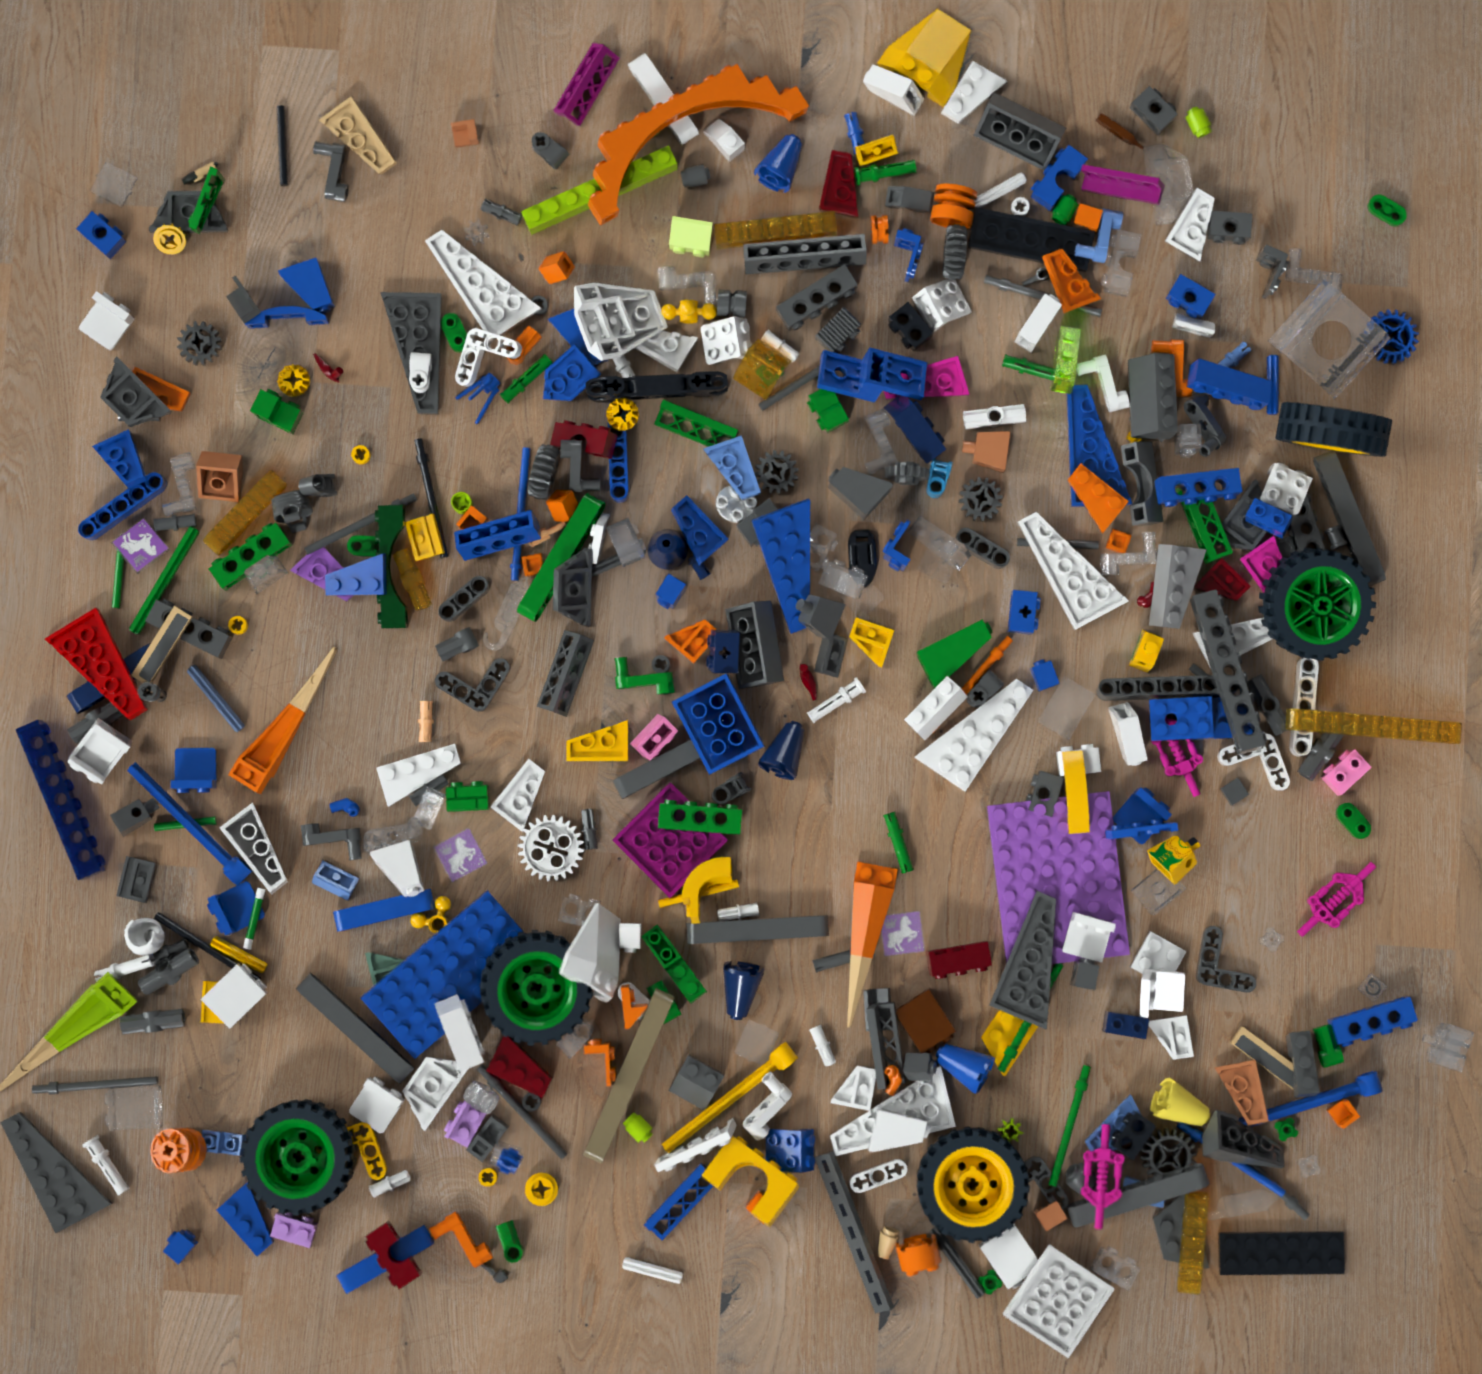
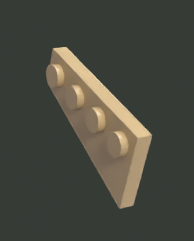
(356, 132)

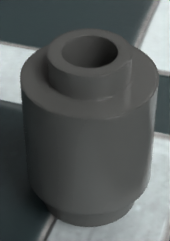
(695, 176)

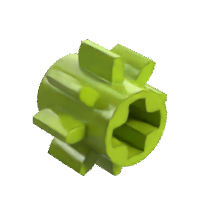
(1006, 1126)

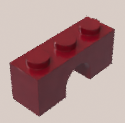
(599, 441)
(399, 1271)

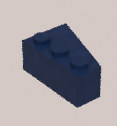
(916, 427)

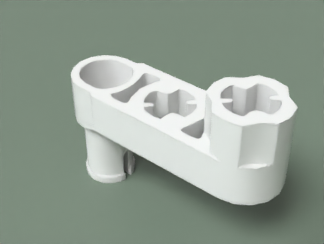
(1114, 400)
(756, 1121)

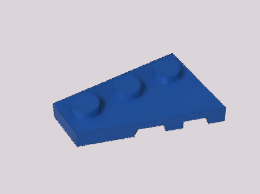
(123, 458)
(1138, 828)
(246, 1220)

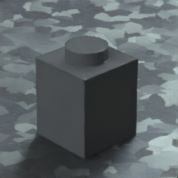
(919, 1067)

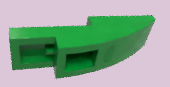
(674, 964)

